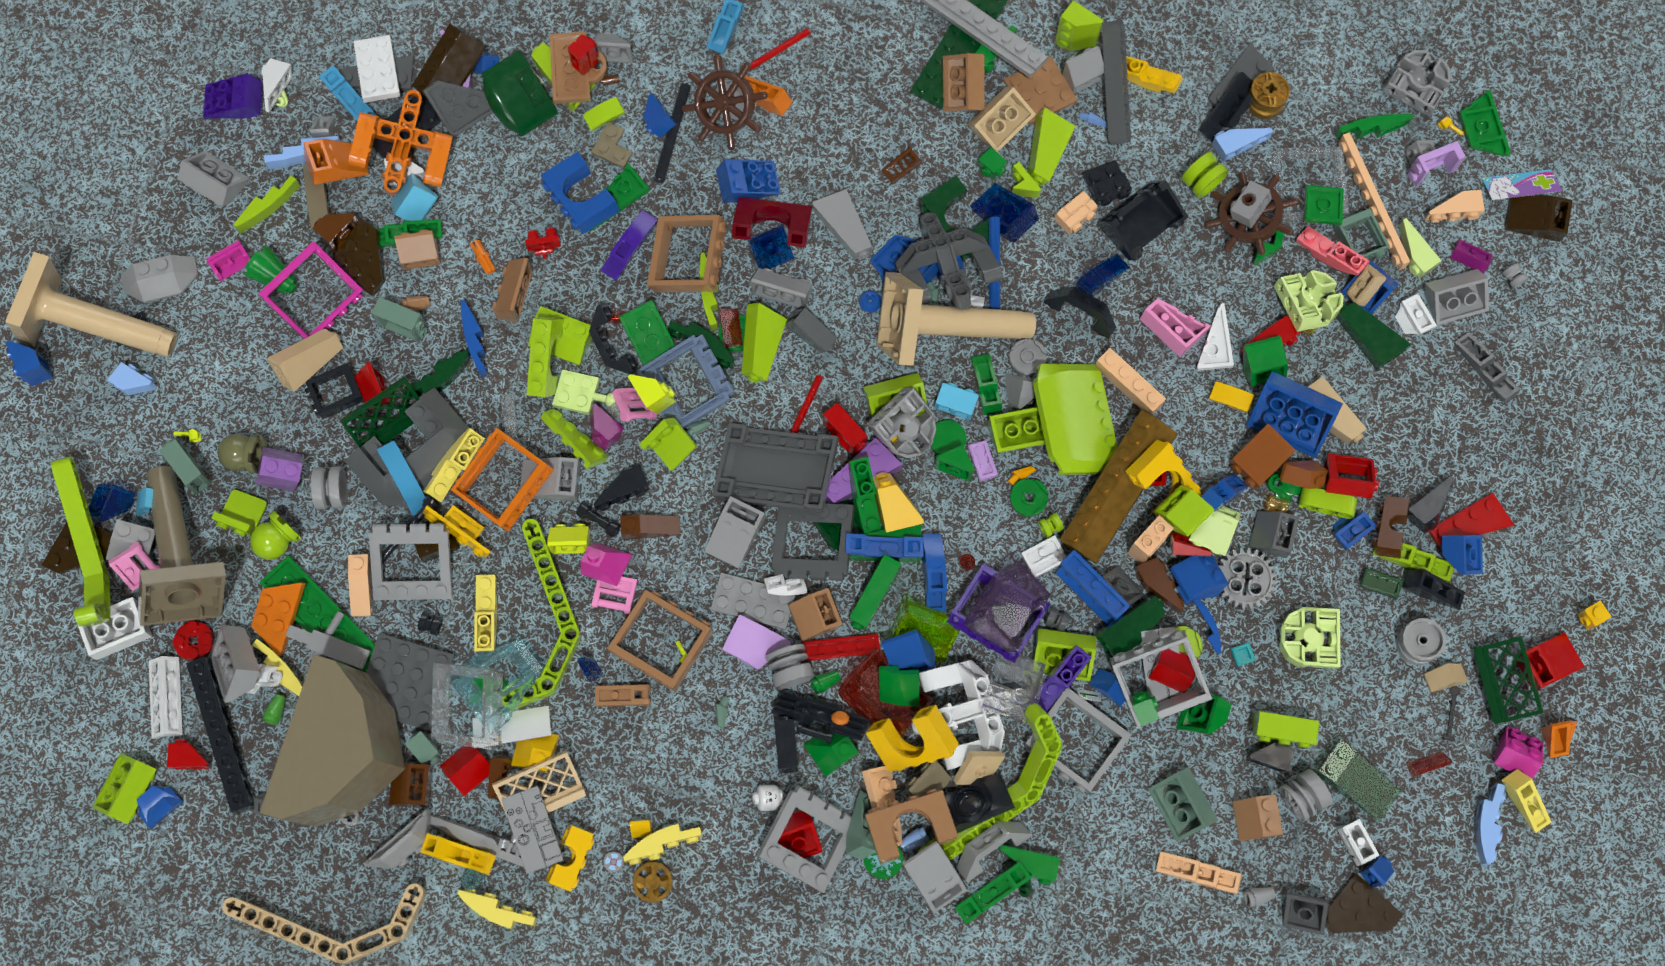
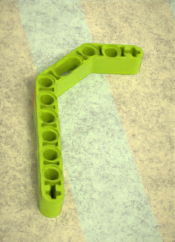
(96, 578)
(558, 610)
(1031, 781)

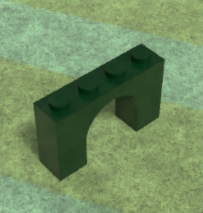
(944, 197)

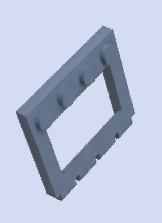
(714, 375)

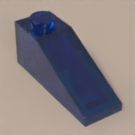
(1102, 275)

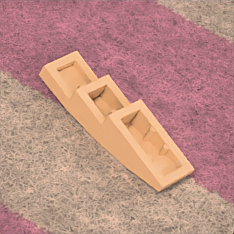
(1198, 872)

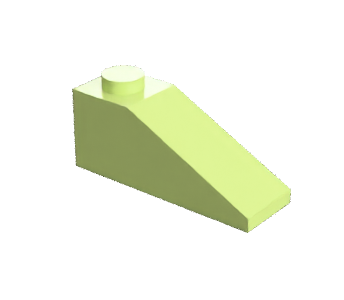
(1420, 254)

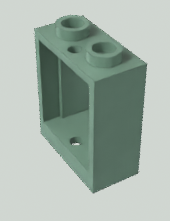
(1369, 219)
(399, 319)
(185, 466)

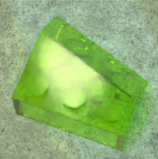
(930, 625)

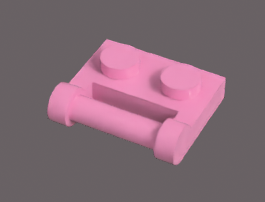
(629, 398)
(127, 568)
(625, 589)

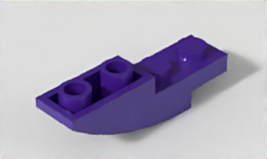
(628, 245)
(1062, 676)

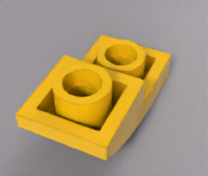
(1231, 396)

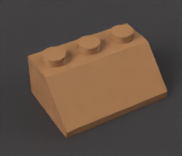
(963, 82)
(513, 290)

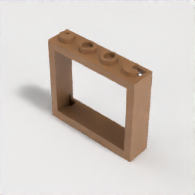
(661, 248)
(671, 683)

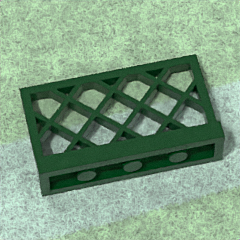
(391, 425)
(1493, 689)

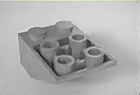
(561, 483)
(735, 532)
(934, 877)

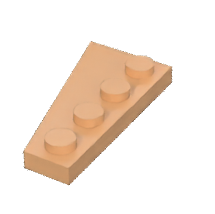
(881, 793)

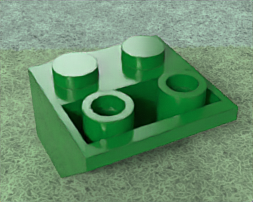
(1262, 358)

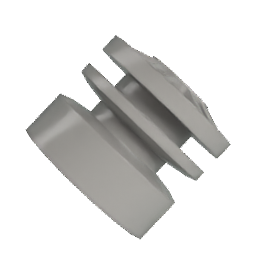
(788, 662)
(1306, 795)

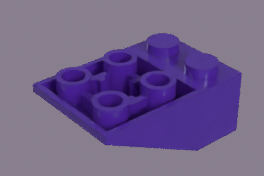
(233, 98)

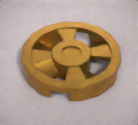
(652, 882)

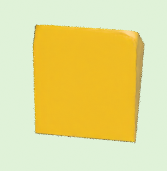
(640, 828)

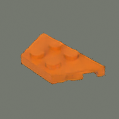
(275, 613)

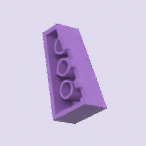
(880, 461)

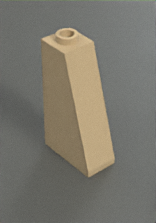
(304, 358)
(1346, 425)

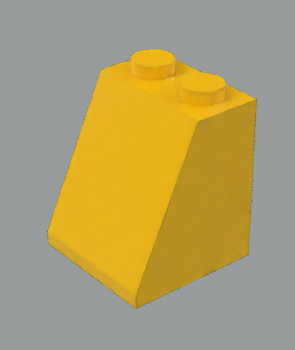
(893, 504)

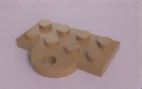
(567, 82)

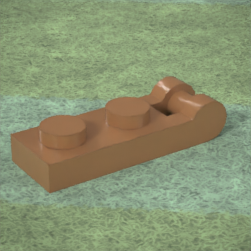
(622, 695)

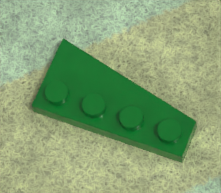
(626, 189)

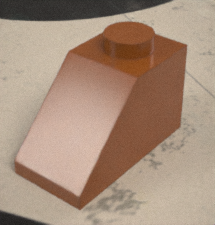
(1304, 474)

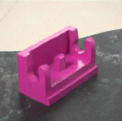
(228, 260)

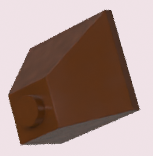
(335, 229)

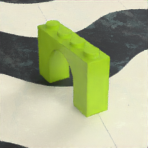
(544, 333)

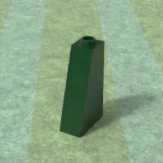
(1371, 335)
(1126, 630)

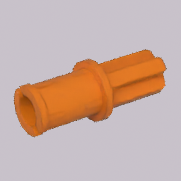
(483, 257)

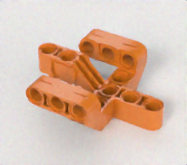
(370, 127)

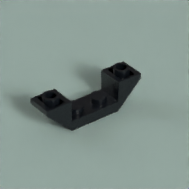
(1077, 298)
(603, 316)

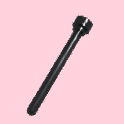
(428, 501)

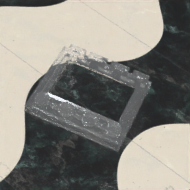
(491, 701)

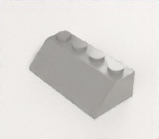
(234, 662)

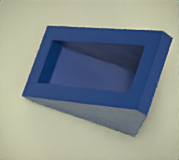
(1108, 685)

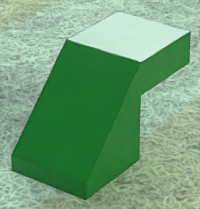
(1270, 249)

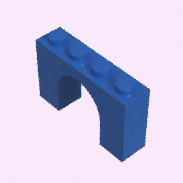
(582, 214)

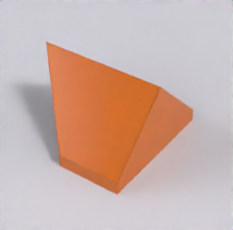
(1558, 737)

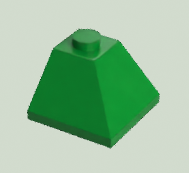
(1205, 717)
(831, 756)

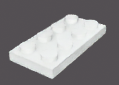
(376, 68)

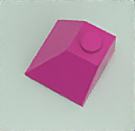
(604, 563)

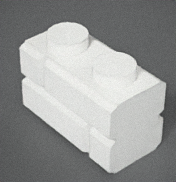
(1358, 842)

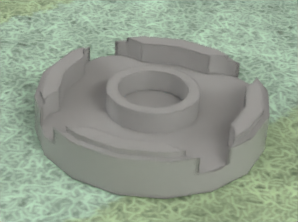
(1022, 356)

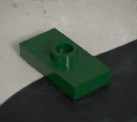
(1381, 583)

